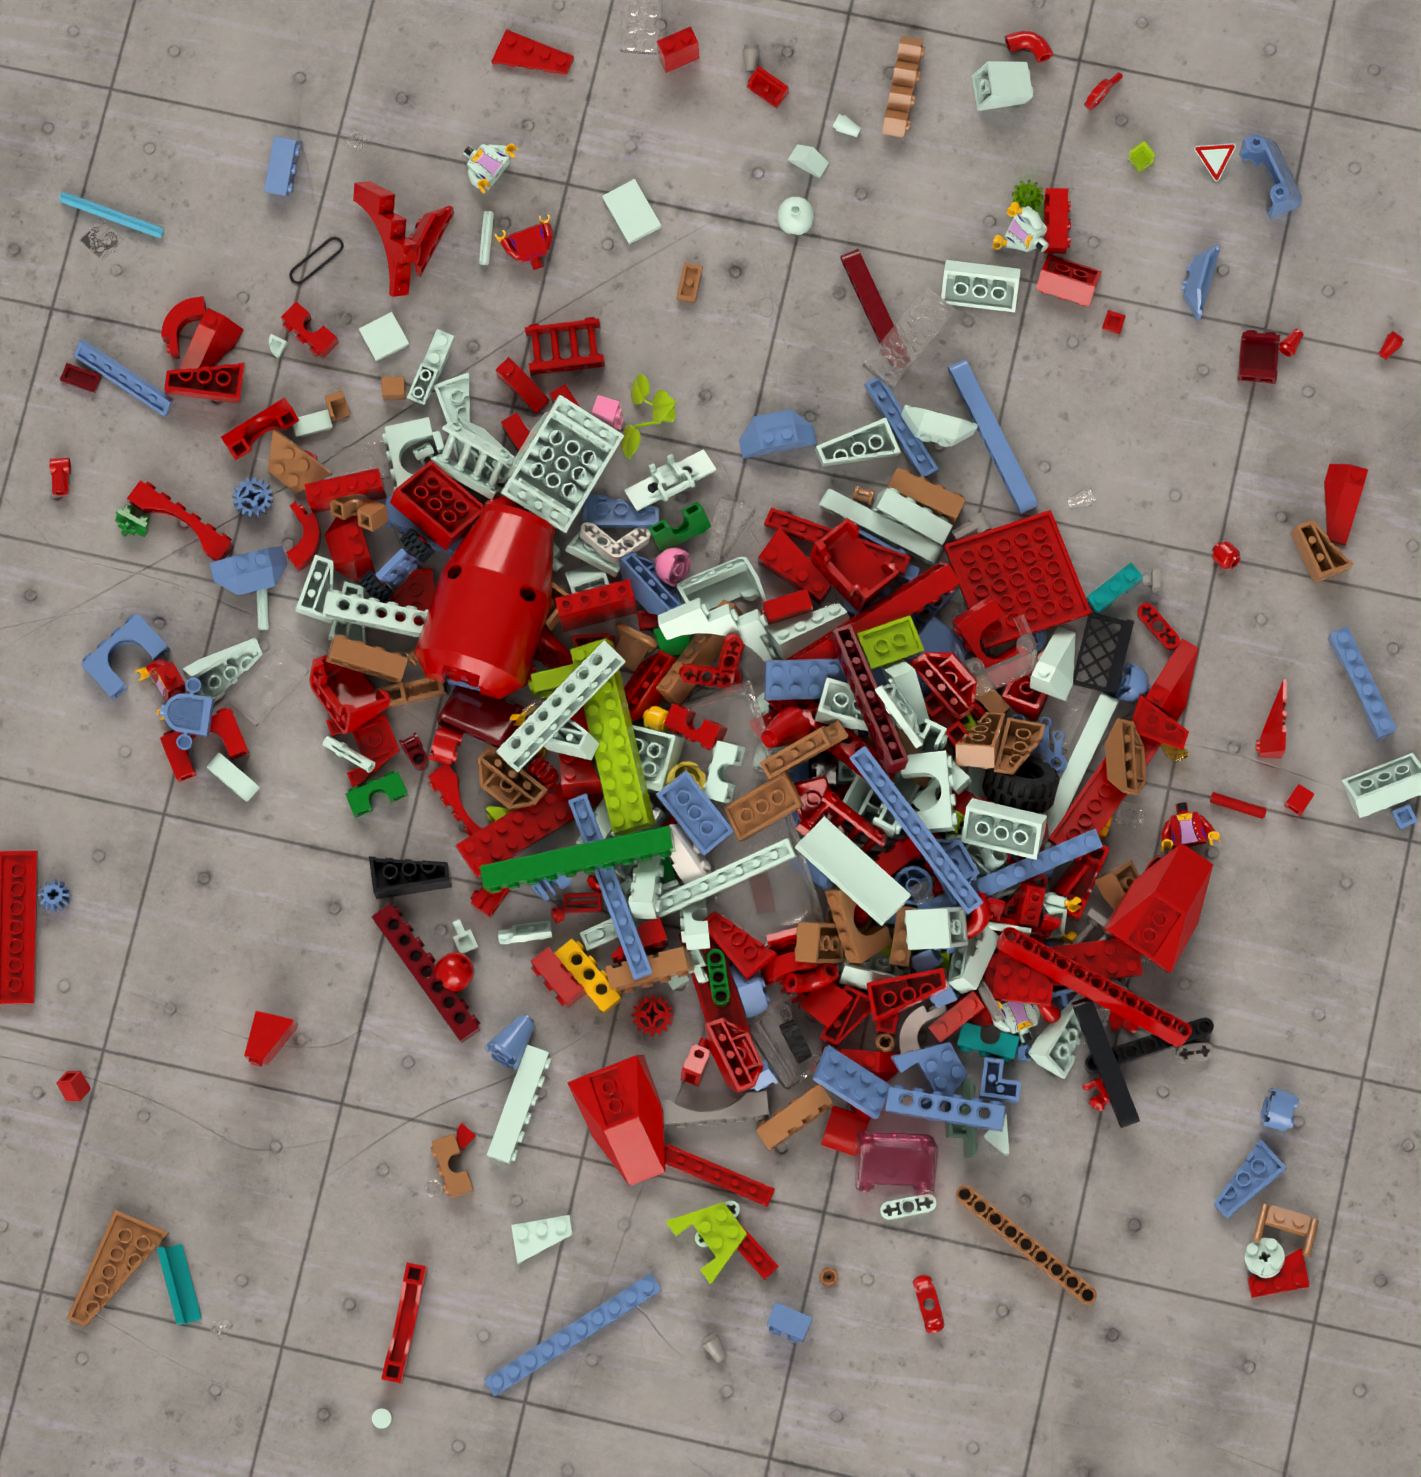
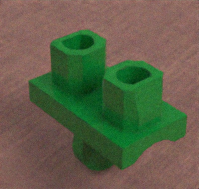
(130, 523)

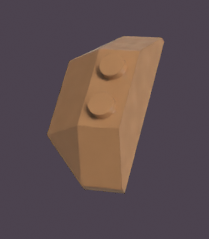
(1125, 758)
(505, 784)

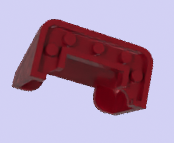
(480, 715)

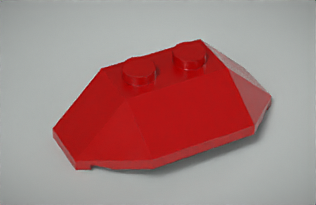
(428, 234)
(349, 548)
(948, 680)
(641, 688)
(734, 1054)
(874, 1061)

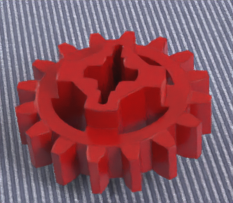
(644, 1015)

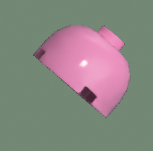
(672, 565)

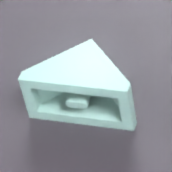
(809, 160)
(999, 1139)

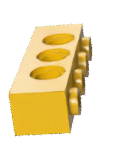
(603, 1002)

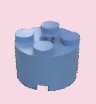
(1278, 1109)

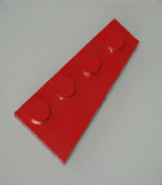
(528, 53)

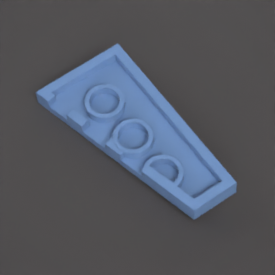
(1251, 1178)

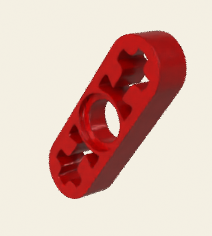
(1144, 619)

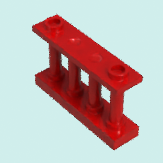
(575, 361)
(832, 800)

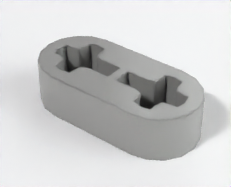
(1195, 1057)

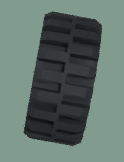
(1029, 789)

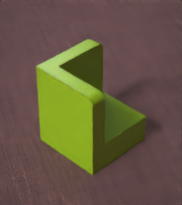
(1141, 156)

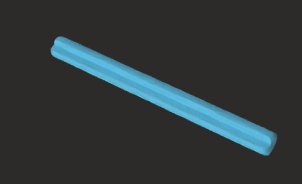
(111, 214)

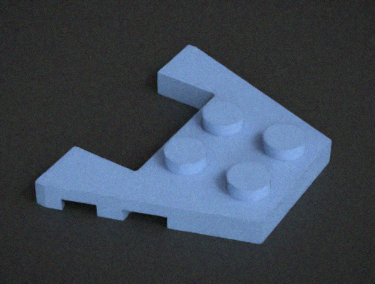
(939, 1066)

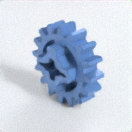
(245, 499)

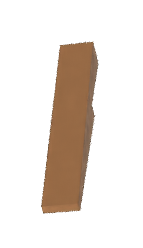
(414, 691)

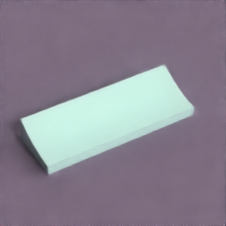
(853, 871)

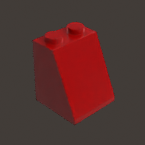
(267, 1037)

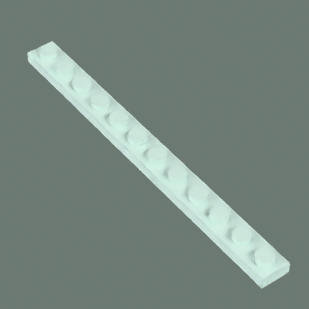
(700, 889)

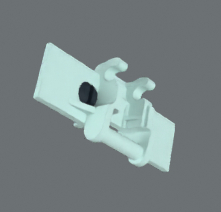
(668, 475)

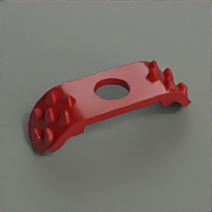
(924, 1290)

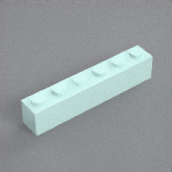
(518, 1105)

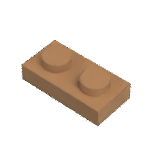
(689, 282)

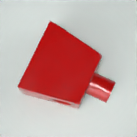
(694, 1067)

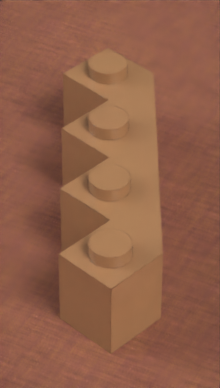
(903, 85)

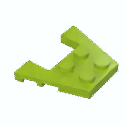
(719, 1231)

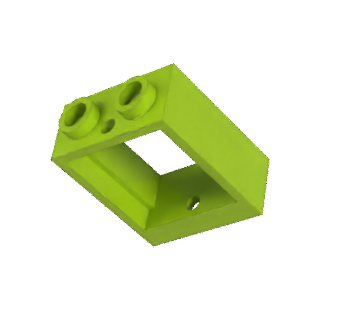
(547, 681)

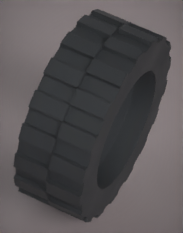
(795, 1041)

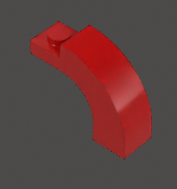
(178, 317)
(309, 545)
(783, 965)

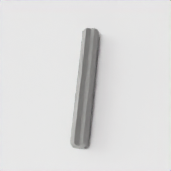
(990, 1001)

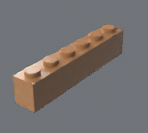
(700, 651)

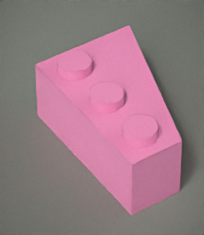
(608, 412)

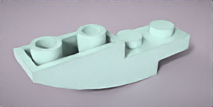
(431, 367)

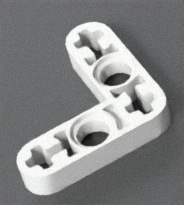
(612, 546)

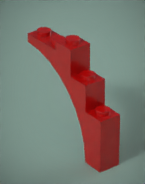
(392, 228)

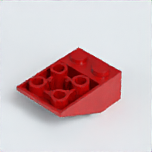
(652, 938)

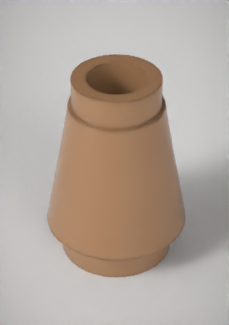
(885, 1037)

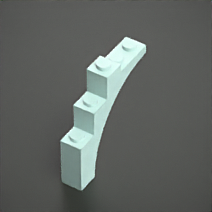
(696, 618)

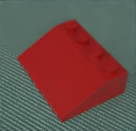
(437, 505)

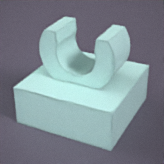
(422, 452)

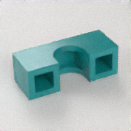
(1109, 591)
(970, 1040)

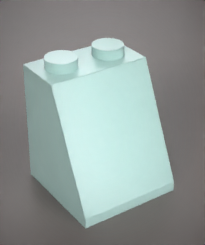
(1002, 84)
(936, 928)

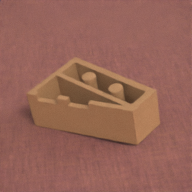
(1318, 552)

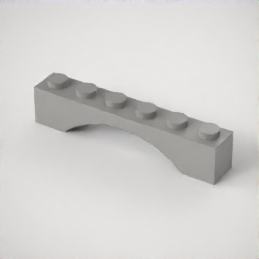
(749, 1106)

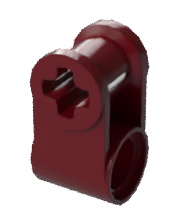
(413, 748)

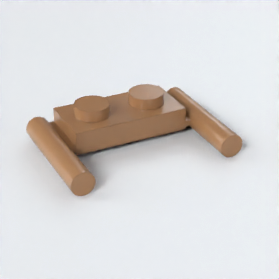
(1287, 1221)

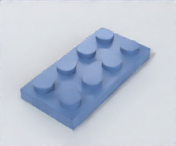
(694, 812)
(851, 1082)

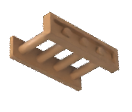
(804, 749)

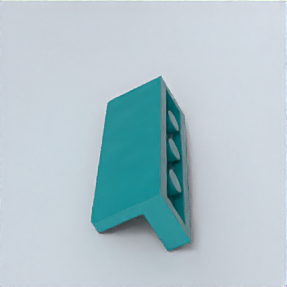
(179, 1284)

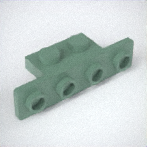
(968, 1133)

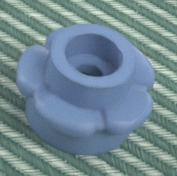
(1022, 1052)

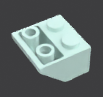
(586, 578)

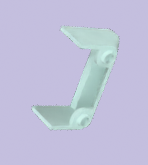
(723, 582)

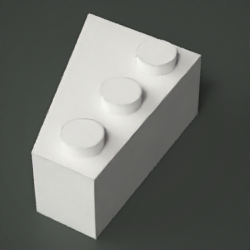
(687, 859)

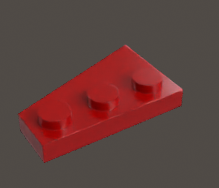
(1157, 726)
(1291, 1277)

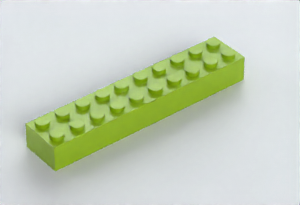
(617, 752)

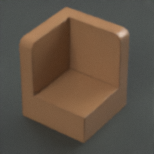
(393, 388)
(337, 406)

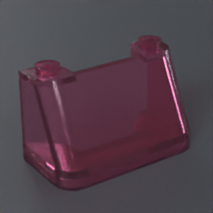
(895, 1160)

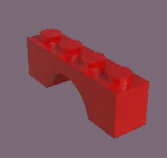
(277, 416)
(1084, 886)

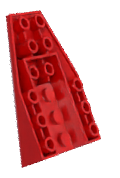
(1163, 907)
(624, 1117)

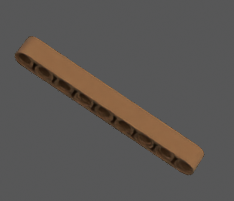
(1035, 1248)

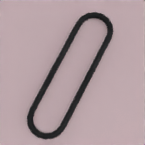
(332, 238)

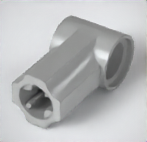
(975, 525)

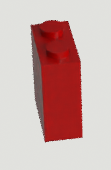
(678, 49)
(787, 606)

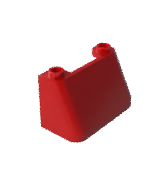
(851, 565)
(346, 694)

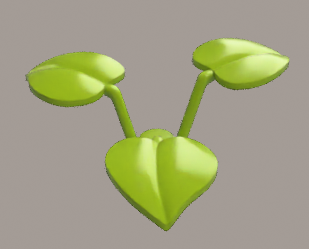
(662, 409)

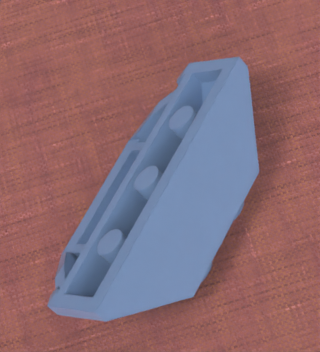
(1199, 280)
(776, 433)
(250, 570)
(646, 586)

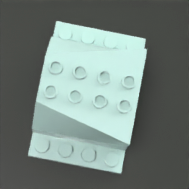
(560, 463)

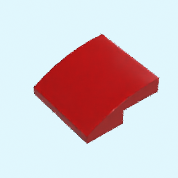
(1069, 878)
(826, 1004)
(842, 1130)

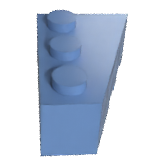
(282, 166)

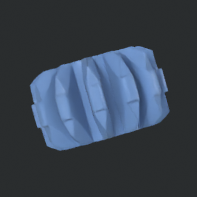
(50, 891)

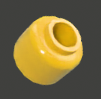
(655, 718)

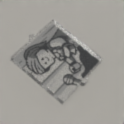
(101, 239)

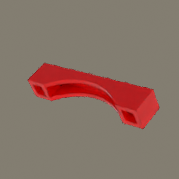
(150, 501)
(448, 785)
(405, 1323)

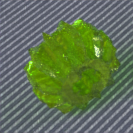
(1022, 190)

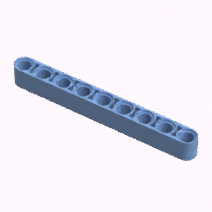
(992, 436)

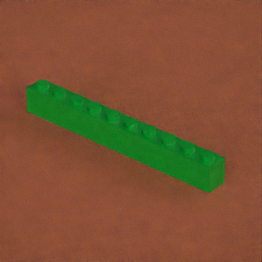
(577, 859)

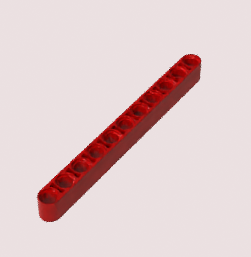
(1094, 986)

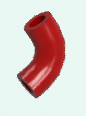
(1029, 41)
(979, 918)
(811, 980)

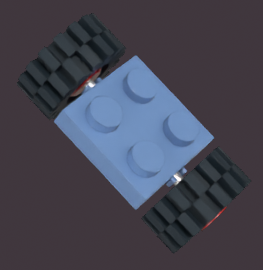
(397, 567)

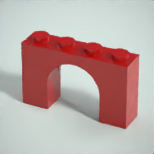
(516, 428)
(366, 483)
(971, 625)
(222, 724)

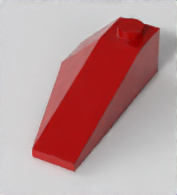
(1342, 495)
(1174, 682)
(1023, 698)
(1273, 736)

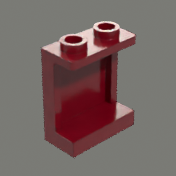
(1258, 357)

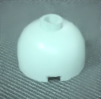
(795, 215)

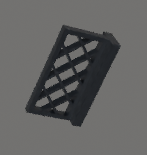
(1118, 658)

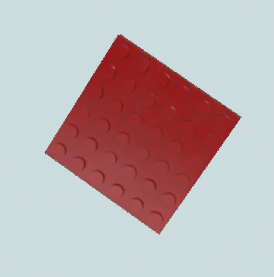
(1024, 571)

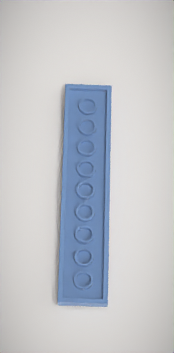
(807, 678)

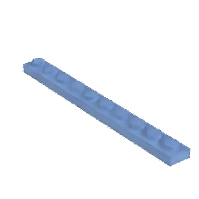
(916, 830)
(1026, 868)
(612, 892)
(572, 1334)

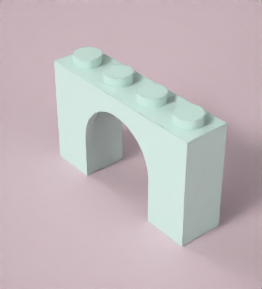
(401, 437)
(935, 765)

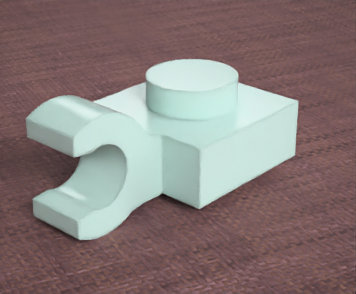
(464, 940)
(699, 962)

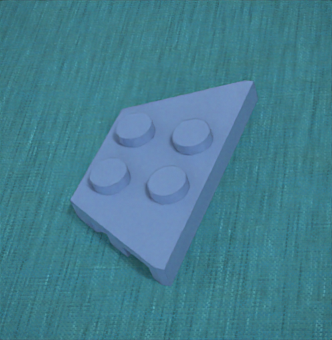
(961, 858)

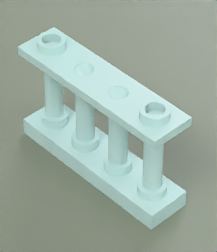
(460, 472)

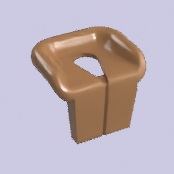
(631, 650)

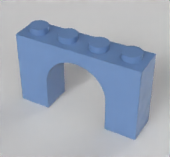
(134, 631)

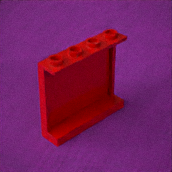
(596, 605)

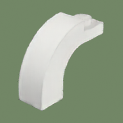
(912, 1025)

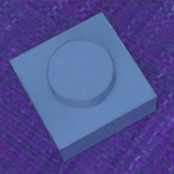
(1404, 817)

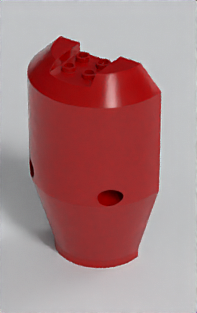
(480, 611)

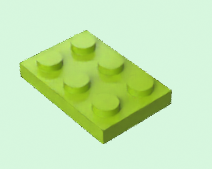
(890, 642)

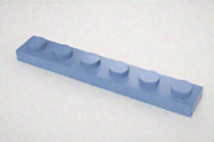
(123, 377)
(909, 443)

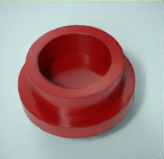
(558, 913)

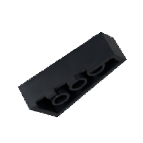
(405, 877)

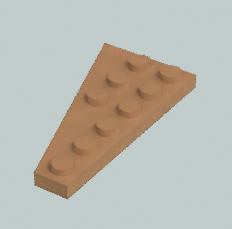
(119, 1255)

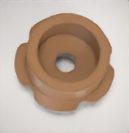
(828, 1282)

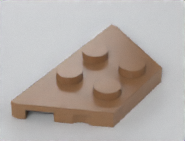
(293, 464)

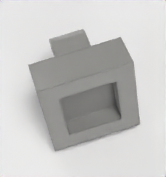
(1153, 580)

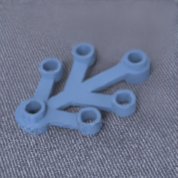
(1043, 746)

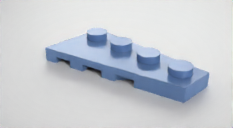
(617, 513)

